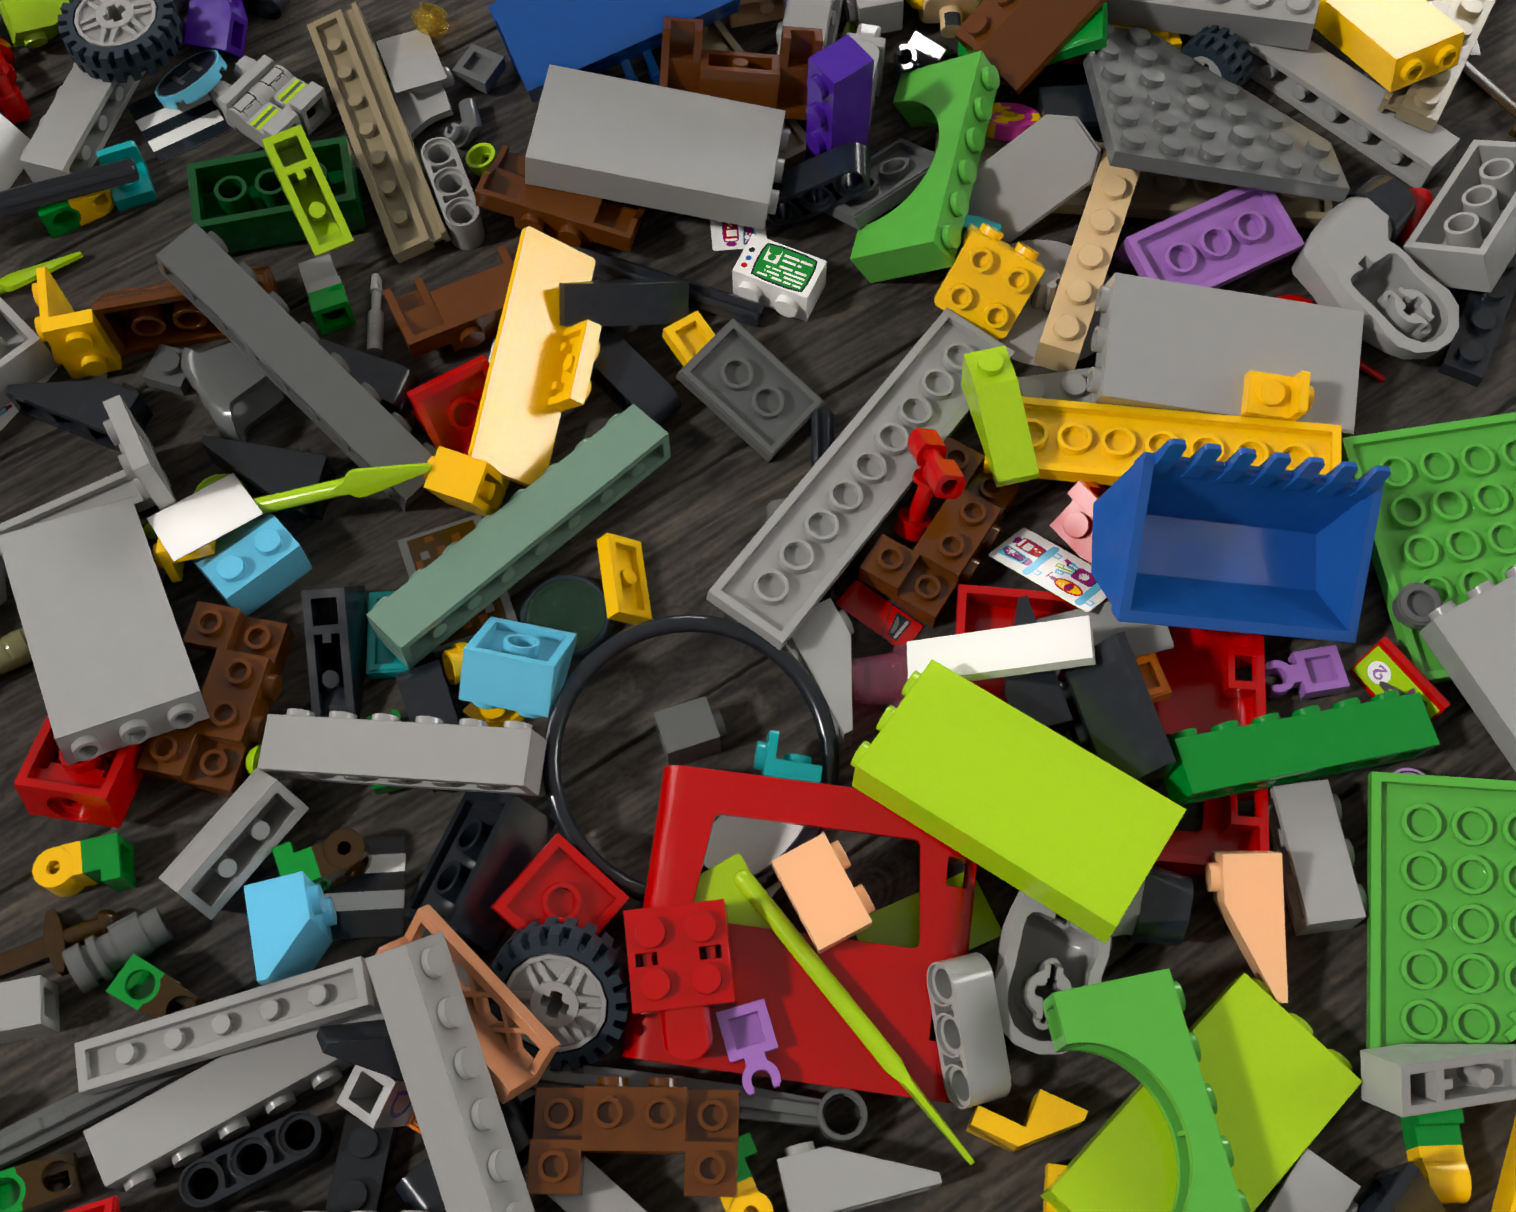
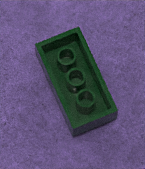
(247, 206)

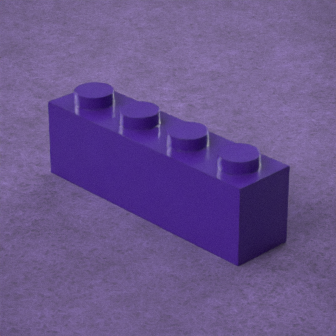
(838, 96)

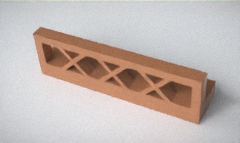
(501, 1041)

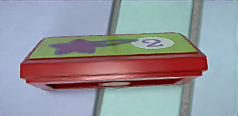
(1388, 669)

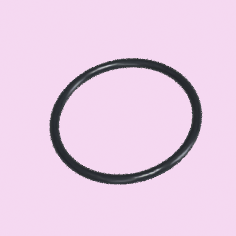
(629, 637)

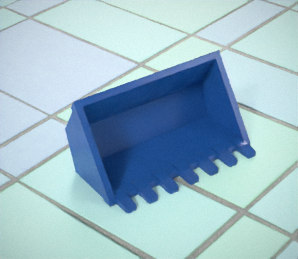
(591, 33)
(1237, 543)

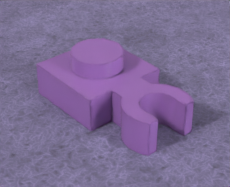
(1311, 671)
(748, 1037)

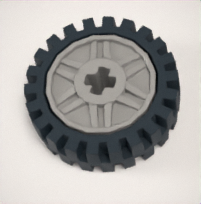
(120, 36)
(585, 971)

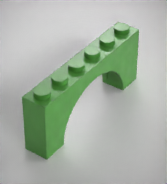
(928, 224)
(1144, 1030)

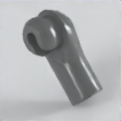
(470, 127)

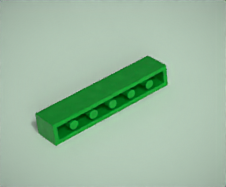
(1298, 747)

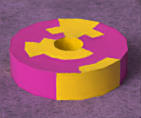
(1010, 120)

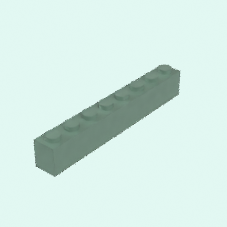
(519, 536)

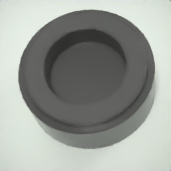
(1414, 604)

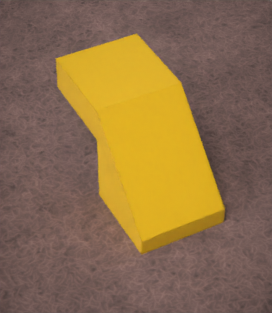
(1045, 1118)

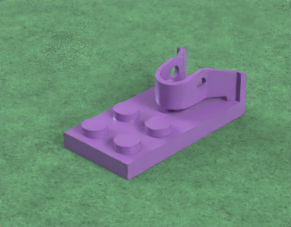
(1214, 240)

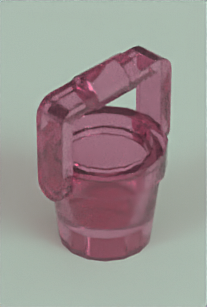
(880, 678)

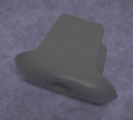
(231, 389)

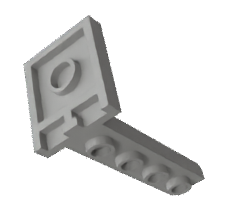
(140, 478)

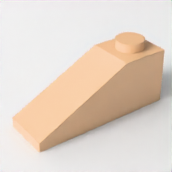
(1251, 901)

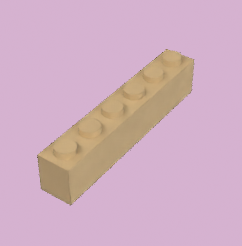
(1086, 267)

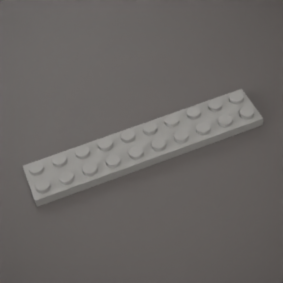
(850, 487)

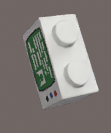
(779, 277)

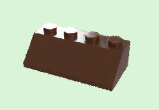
(1023, 34)
(158, 315)

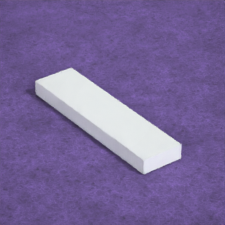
(1008, 649)

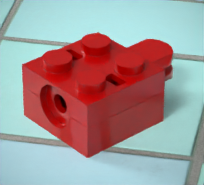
(82, 792)
(678, 970)

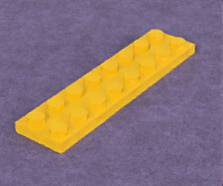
(1103, 440)

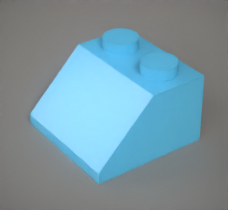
(254, 563)
(516, 667)
(288, 925)

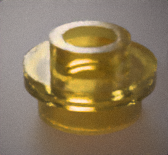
(430, 19)

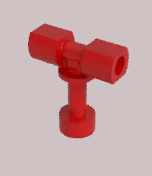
(11, 99)
(934, 476)

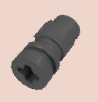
(111, 951)

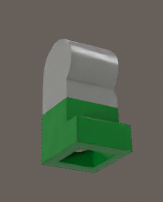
(326, 293)

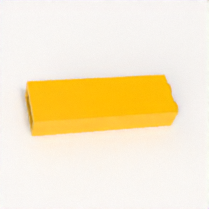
(1392, 38)

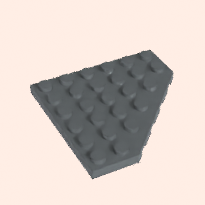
(1187, 122)

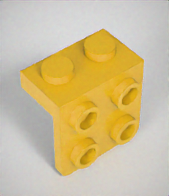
(990, 280)
(74, 337)

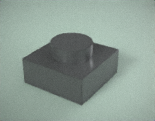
(479, 68)
(166, 372)

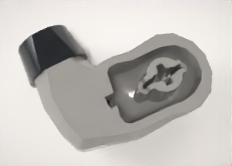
(1358, 267)
(1050, 954)

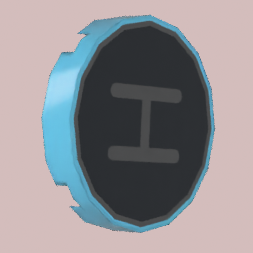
(191, 79)

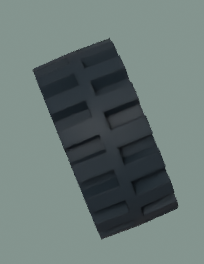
(1221, 54)

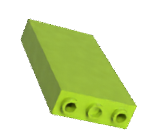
(1016, 798)
(1272, 1101)

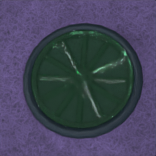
(569, 605)

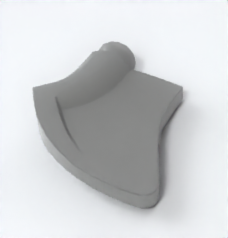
(425, 104)

